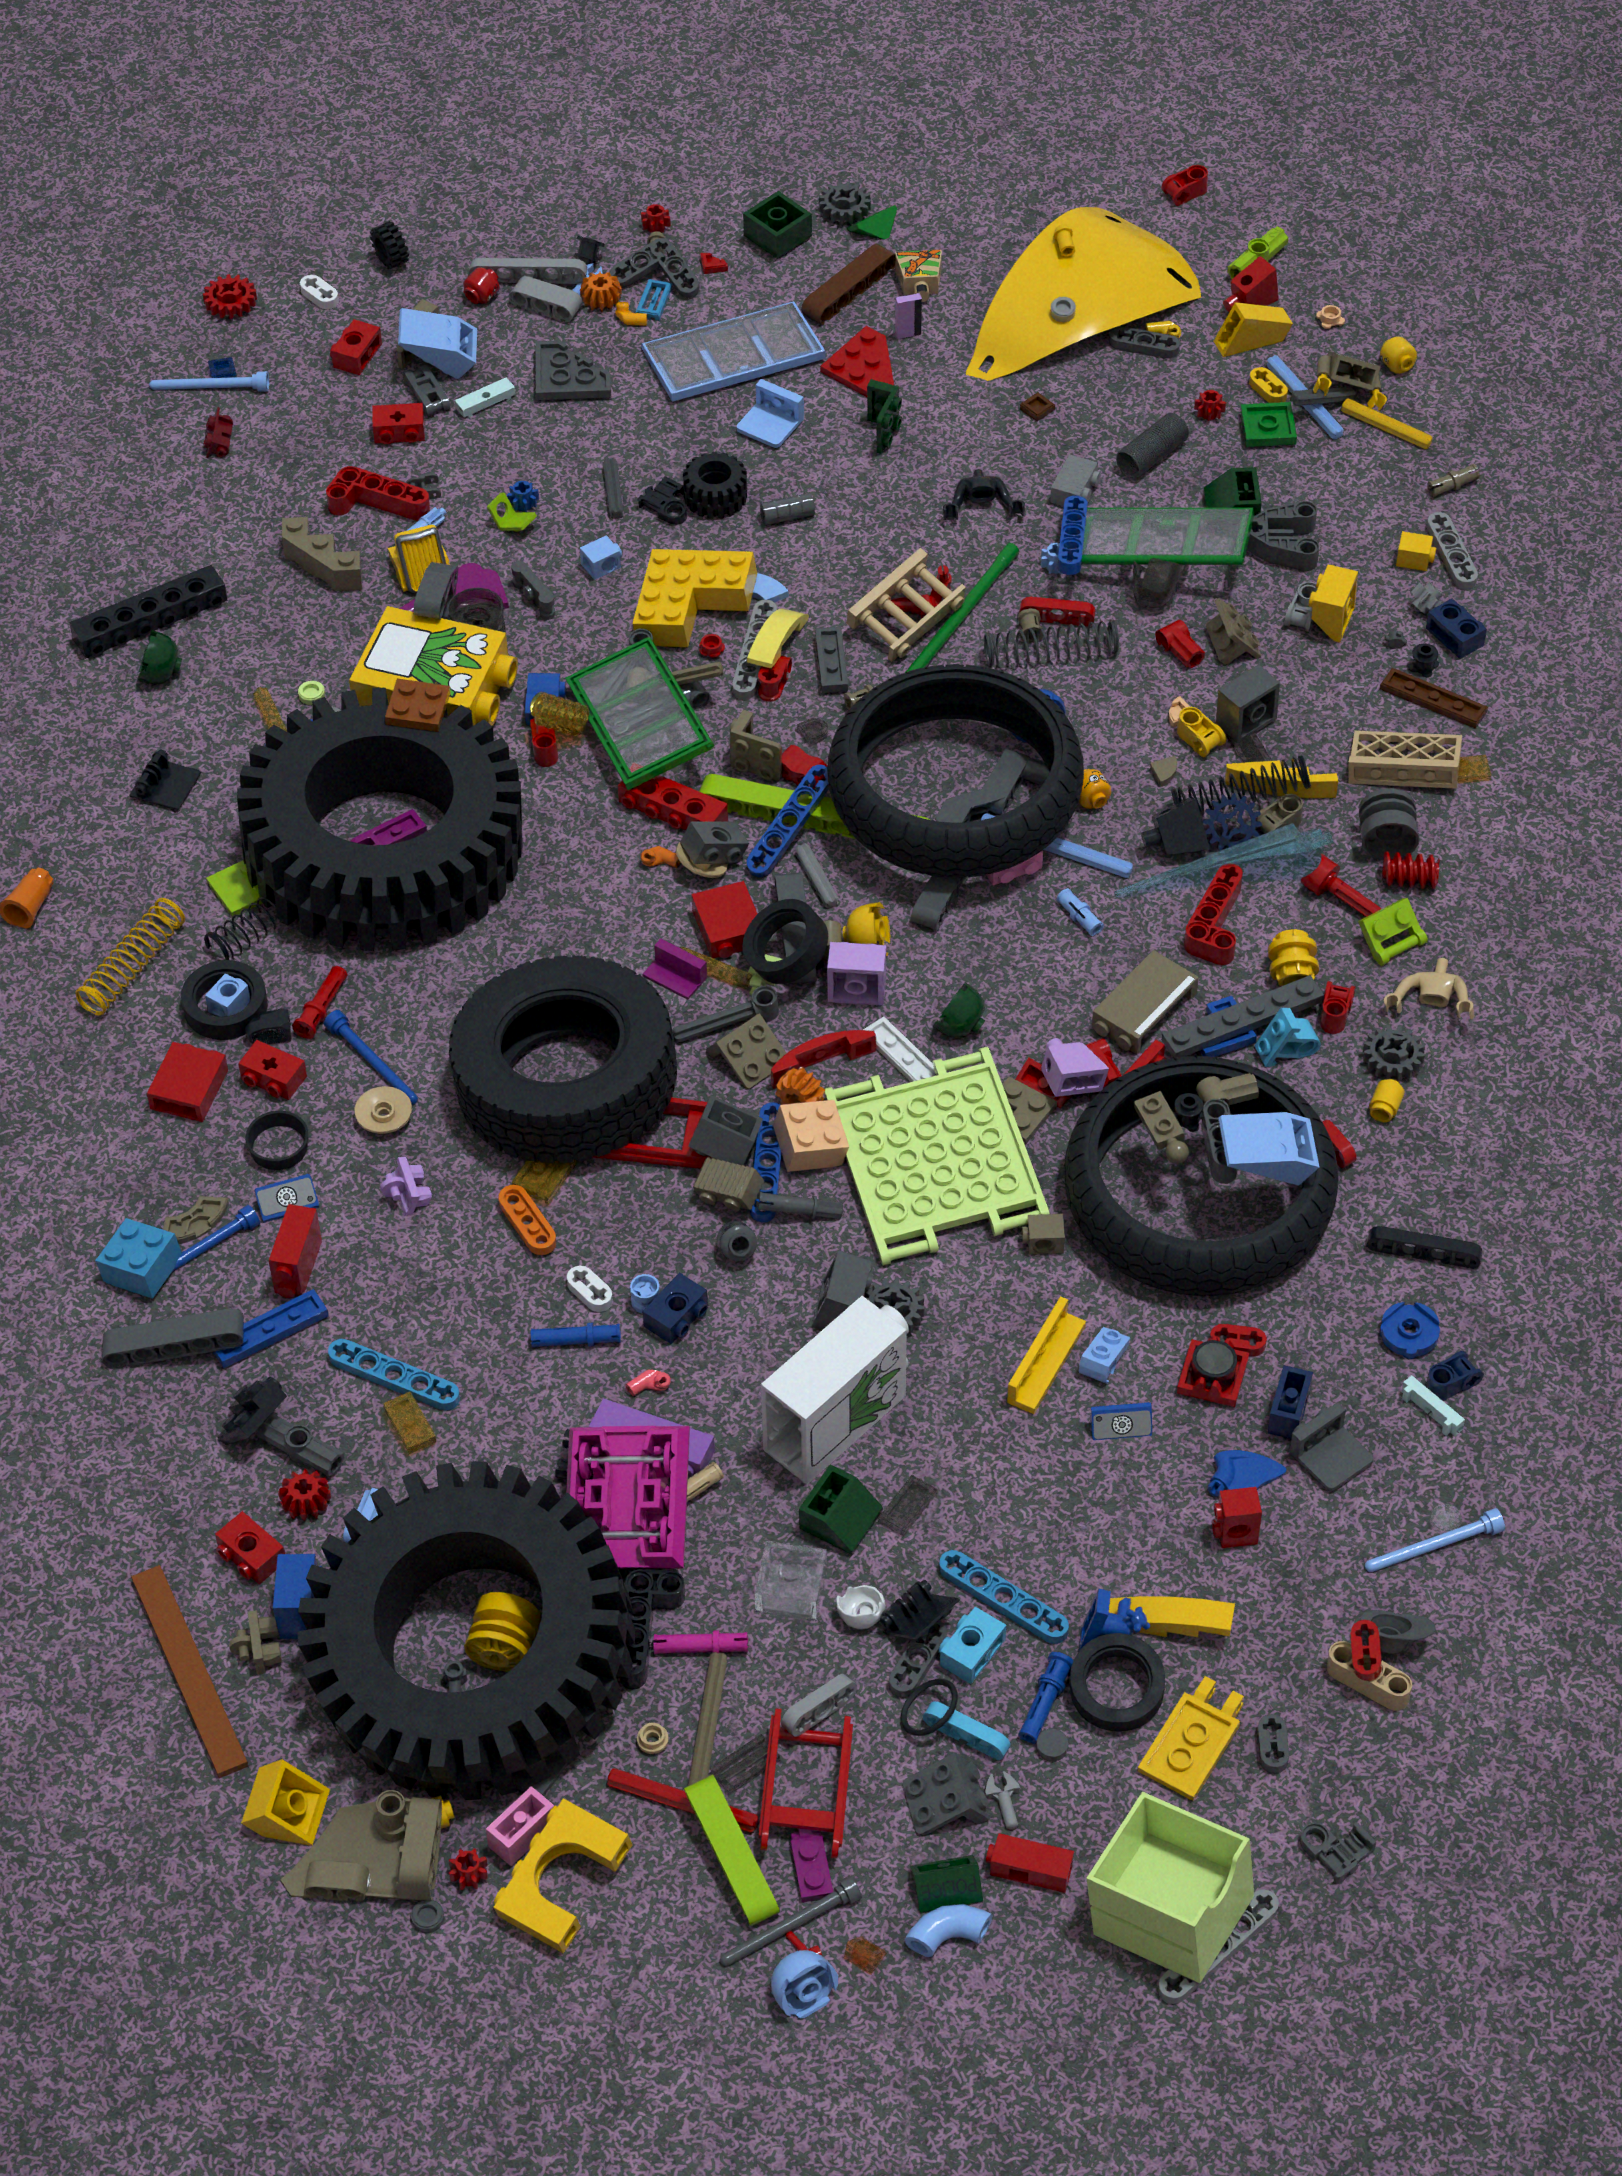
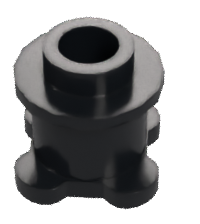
(588, 249)
(1425, 659)
(1189, 1111)

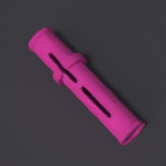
(701, 1643)

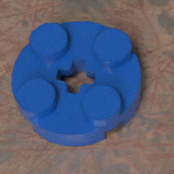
(1410, 1344)

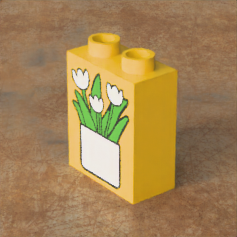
(437, 652)

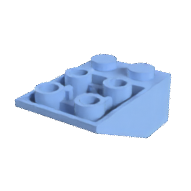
(439, 340)
(1270, 1145)

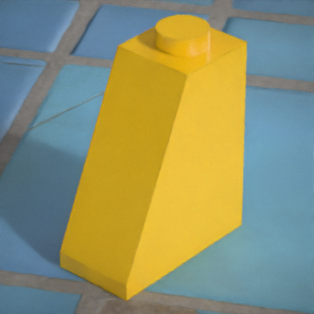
(1251, 328)

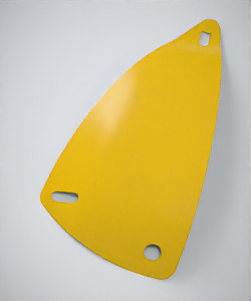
(1110, 277)

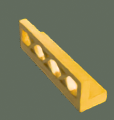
(1045, 1358)

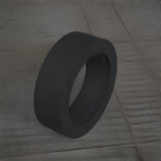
(800, 961)
(204, 979)
(1117, 1646)

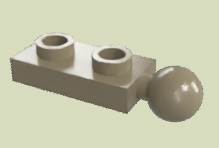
(1162, 1126)

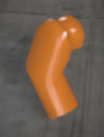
(659, 855)

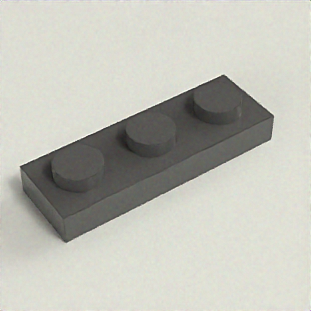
(831, 659)

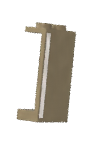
(1142, 1000)

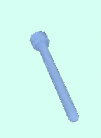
(258, 381)
(1490, 1522)

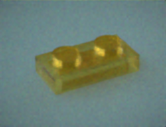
(409, 1422)

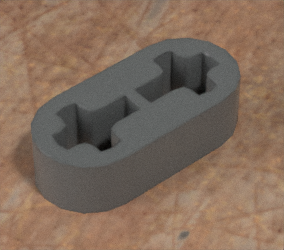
(1280, 1742)

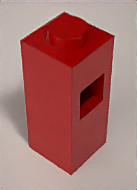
(1030, 1862)

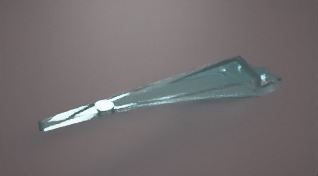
(1277, 842)

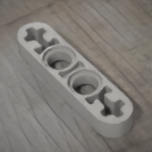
(1455, 550)

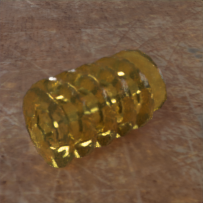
(559, 713)

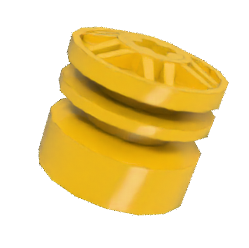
(501, 1630)

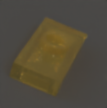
(1473, 769)

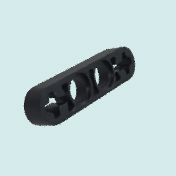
(1455, 1251)

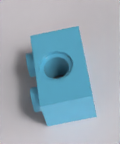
(970, 1660)

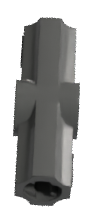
(313, 1451)

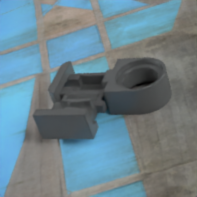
(1340, 1854)

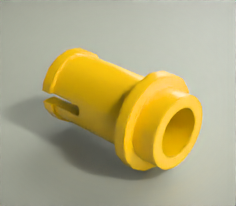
(1063, 236)

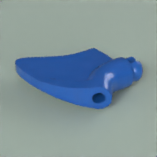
(1243, 1470)

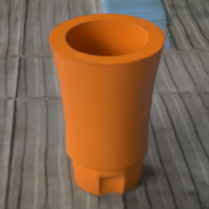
(26, 899)

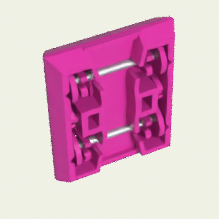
(632, 1492)

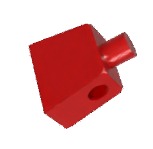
(1254, 285)

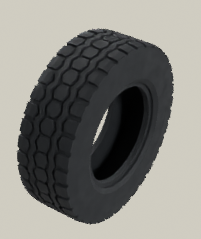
(576, 1115)

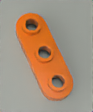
(523, 1211)

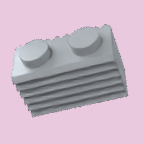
(1075, 479)

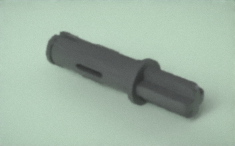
(799, 1205)

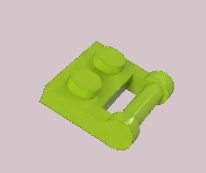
(1388, 923)

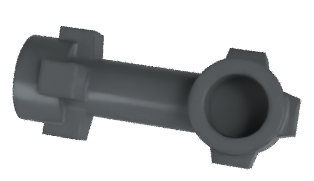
(454, 1675)

